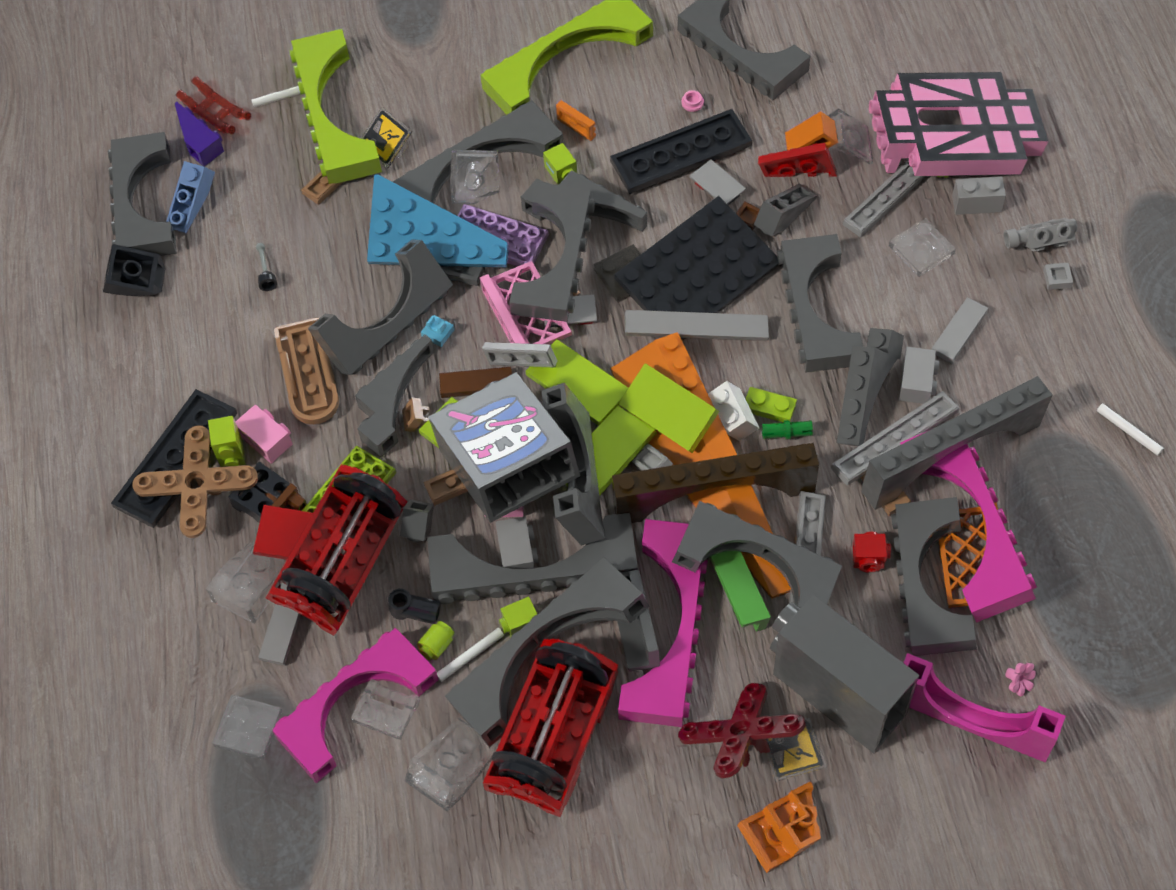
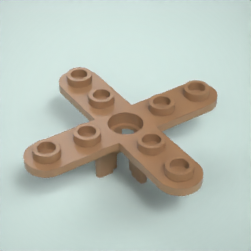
(210, 480)

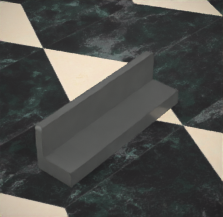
(639, 636)

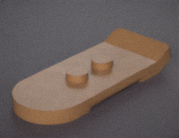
(306, 373)

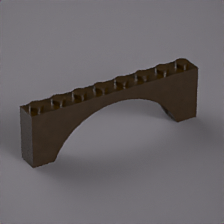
(785, 469)

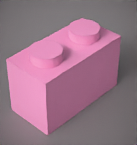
(263, 433)

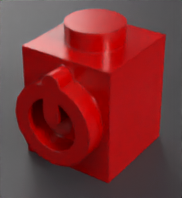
(870, 551)

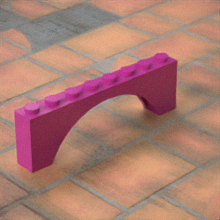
(1000, 577)
(662, 692)

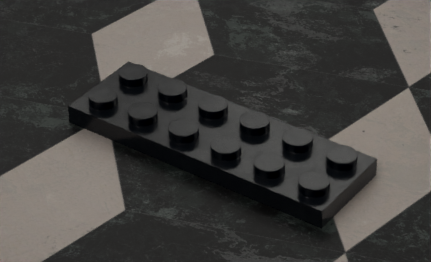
(680, 151)
(169, 455)

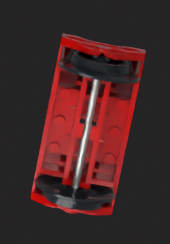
(354, 516)
(561, 692)

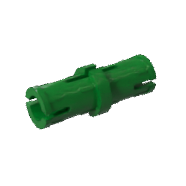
(787, 429)

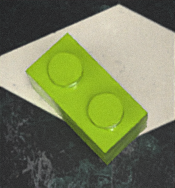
(226, 442)

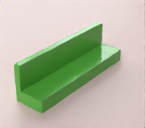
(741, 589)

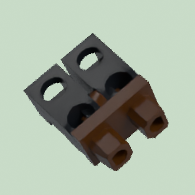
(269, 491)

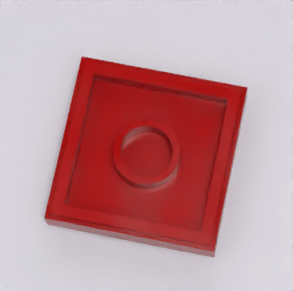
(279, 531)

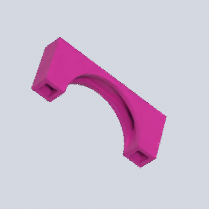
(388, 660)
(1027, 733)

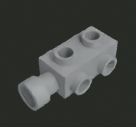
(1042, 234)

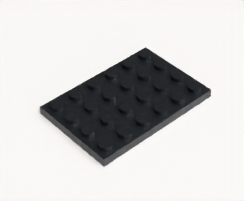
(699, 264)

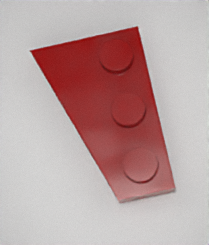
(806, 159)

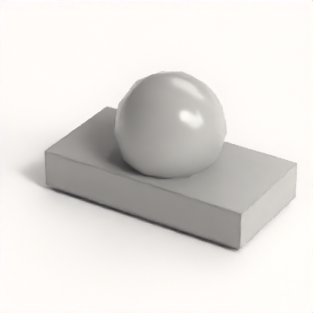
(650, 458)

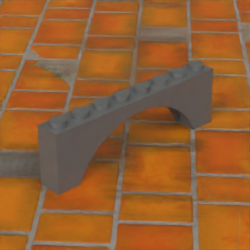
(520, 131)
(896, 469)
(463, 576)
(595, 596)

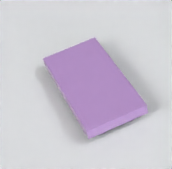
(522, 238)

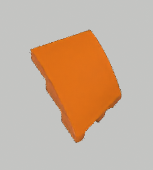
(782, 828)

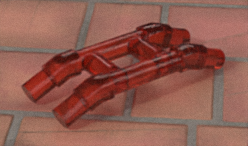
(211, 97)

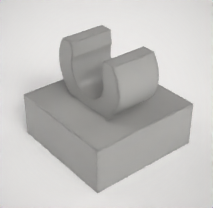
(1058, 276)

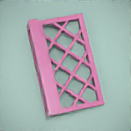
(502, 310)

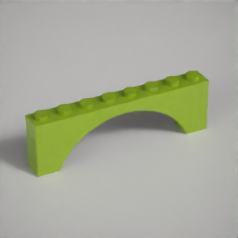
(610, 20)
(342, 154)

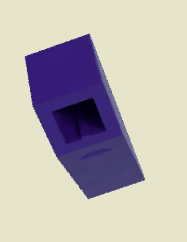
(201, 142)

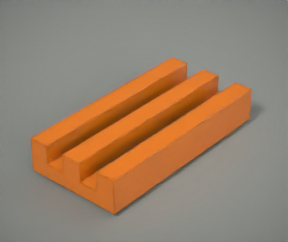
(576, 120)

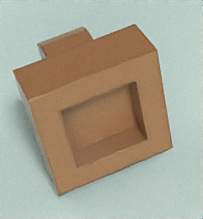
(413, 414)

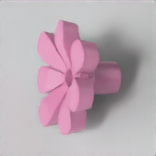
(1021, 678)

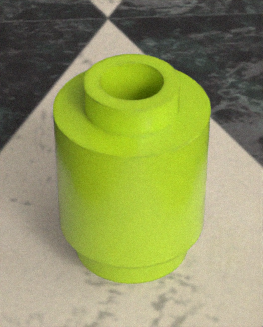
(435, 641)

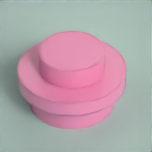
(692, 101)

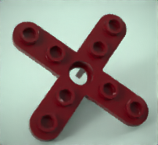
(745, 718)

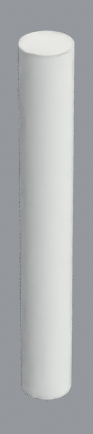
(260, 101)
(1130, 429)
(470, 654)

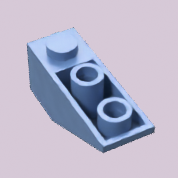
(189, 195)

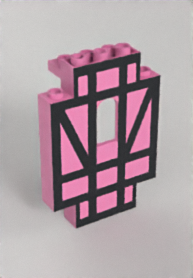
(995, 132)

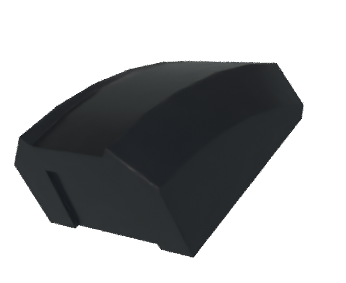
(133, 272)

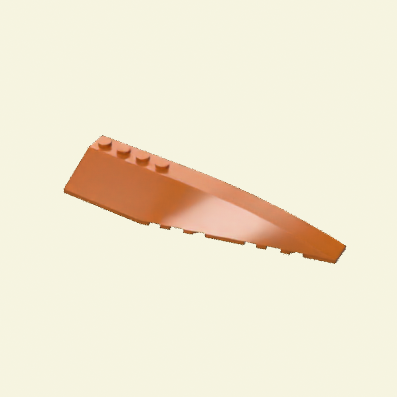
(673, 361)

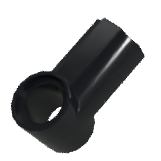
(416, 608)

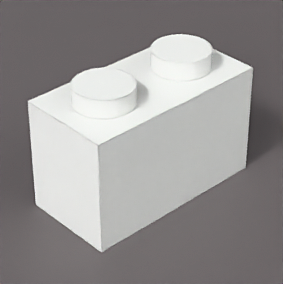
(734, 411)

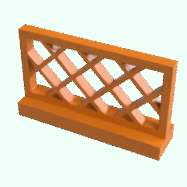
(966, 514)

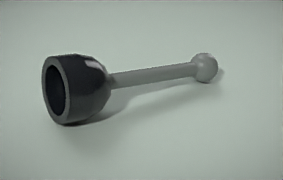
(267, 280)

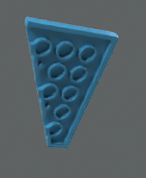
(404, 216)

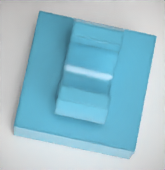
(438, 330)

